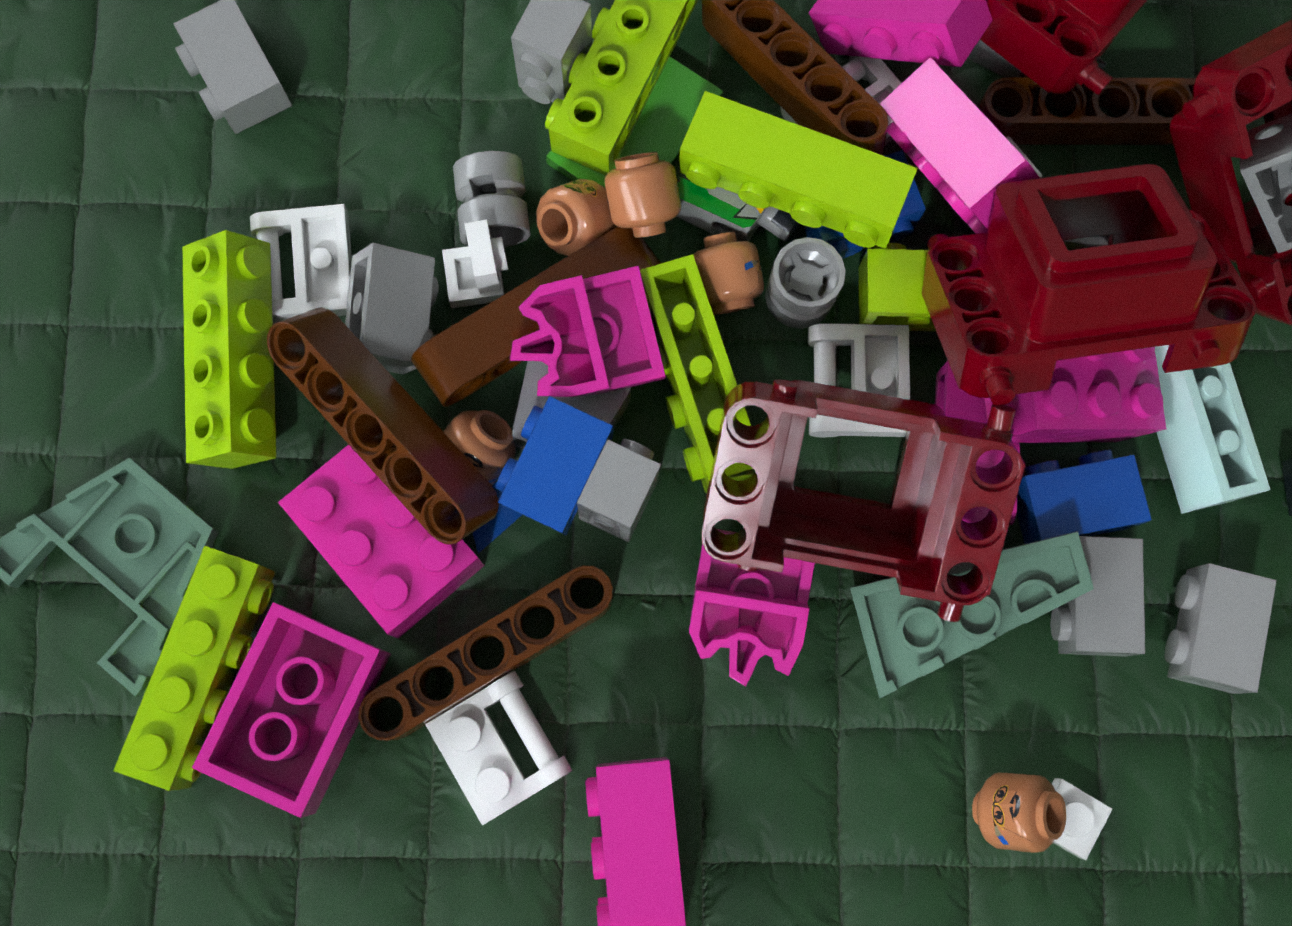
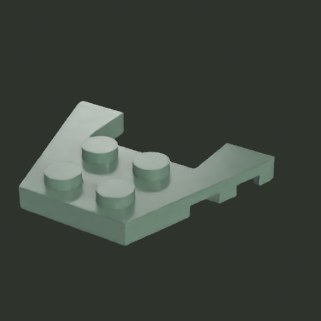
(131, 540)

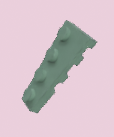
(911, 640)

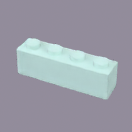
(1207, 437)

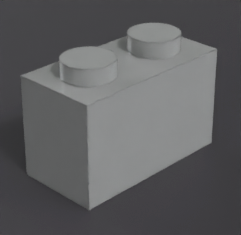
(548, 44)
(231, 64)
(391, 303)
(619, 488)
(1112, 614)
(1220, 628)

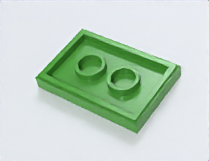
(661, 123)

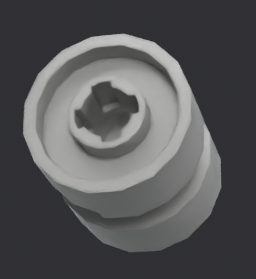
(492, 189)
(804, 282)

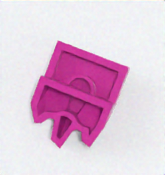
(591, 335)
(750, 613)

